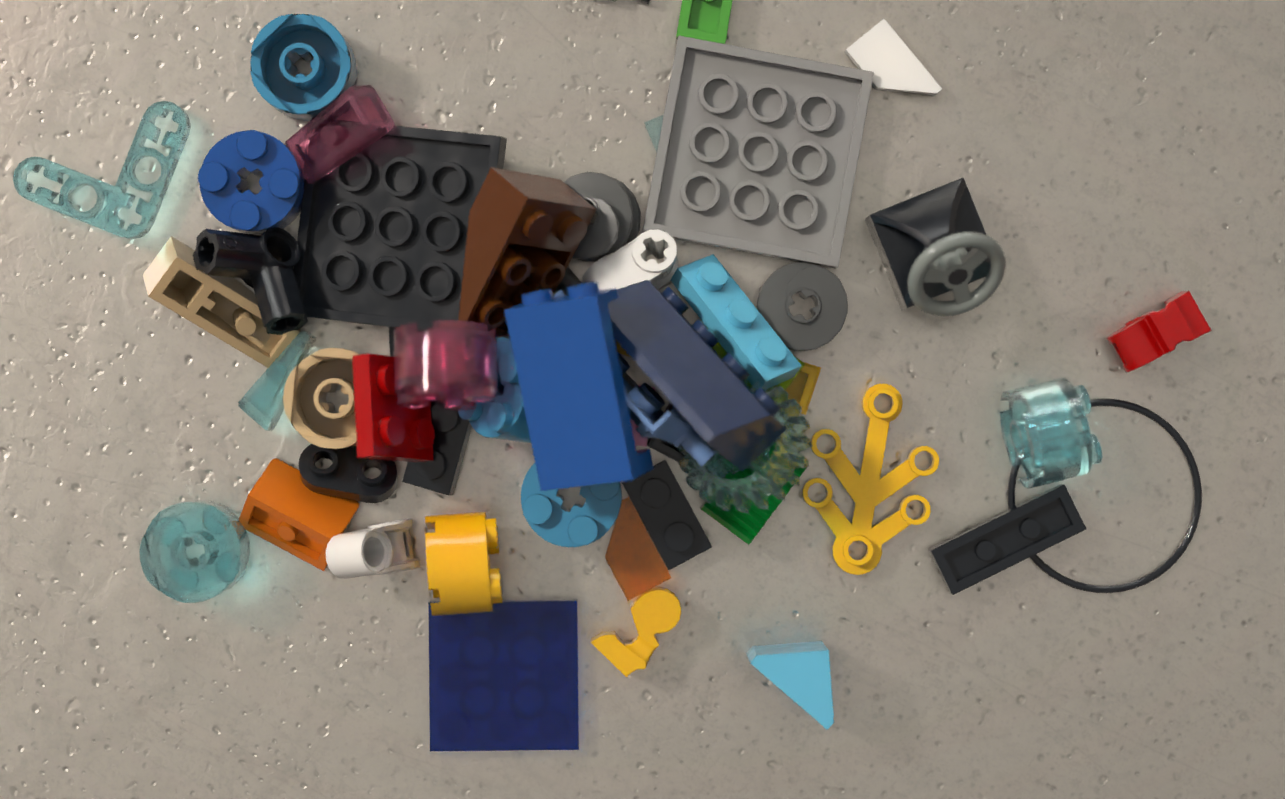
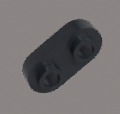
(346, 475)

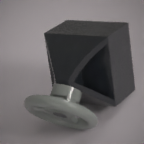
(937, 247)

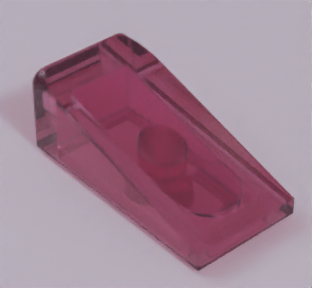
(340, 132)

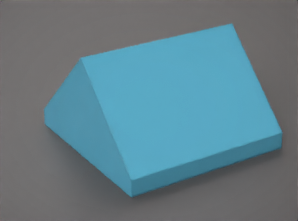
(801, 673)

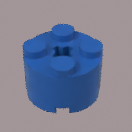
(225, 175)

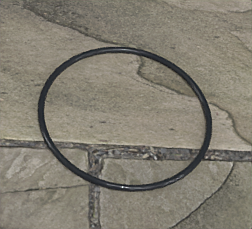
(1188, 537)

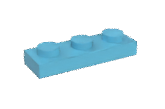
(735, 321)

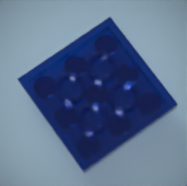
(505, 678)

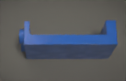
(574, 388)

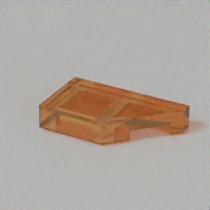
(633, 554)

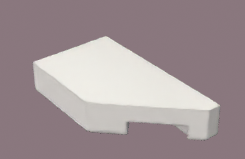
(891, 61)

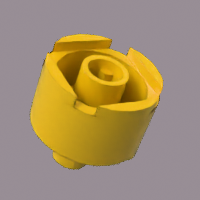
(461, 563)

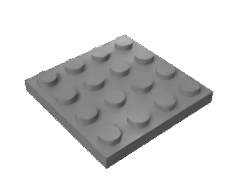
(758, 151)

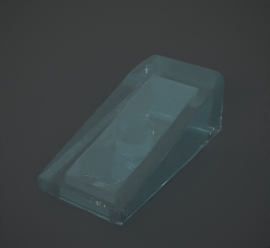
(265, 397)

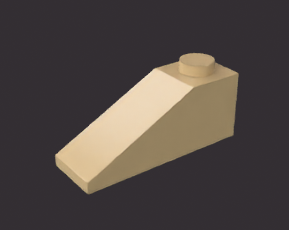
(212, 303)

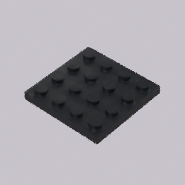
(391, 228)

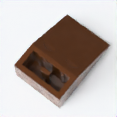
(518, 242)

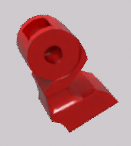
(1159, 332)

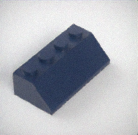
(693, 374)

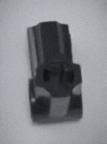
(263, 264)

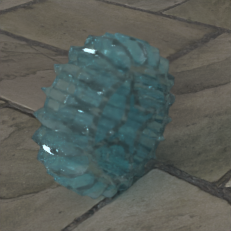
(768, 473)

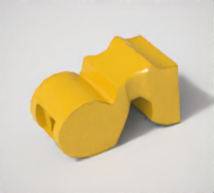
(652, 613)

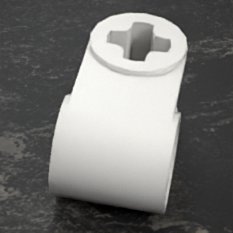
(631, 266)
(372, 551)

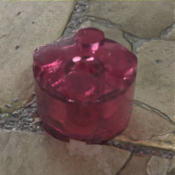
(445, 364)

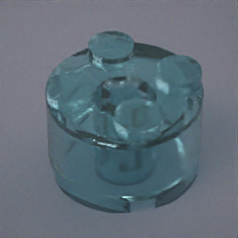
(1049, 432)
(171, 532)

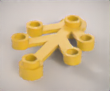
(868, 488)

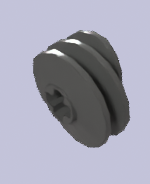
(616, 216)
(807, 281)

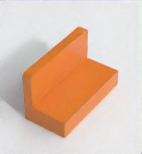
(294, 516)

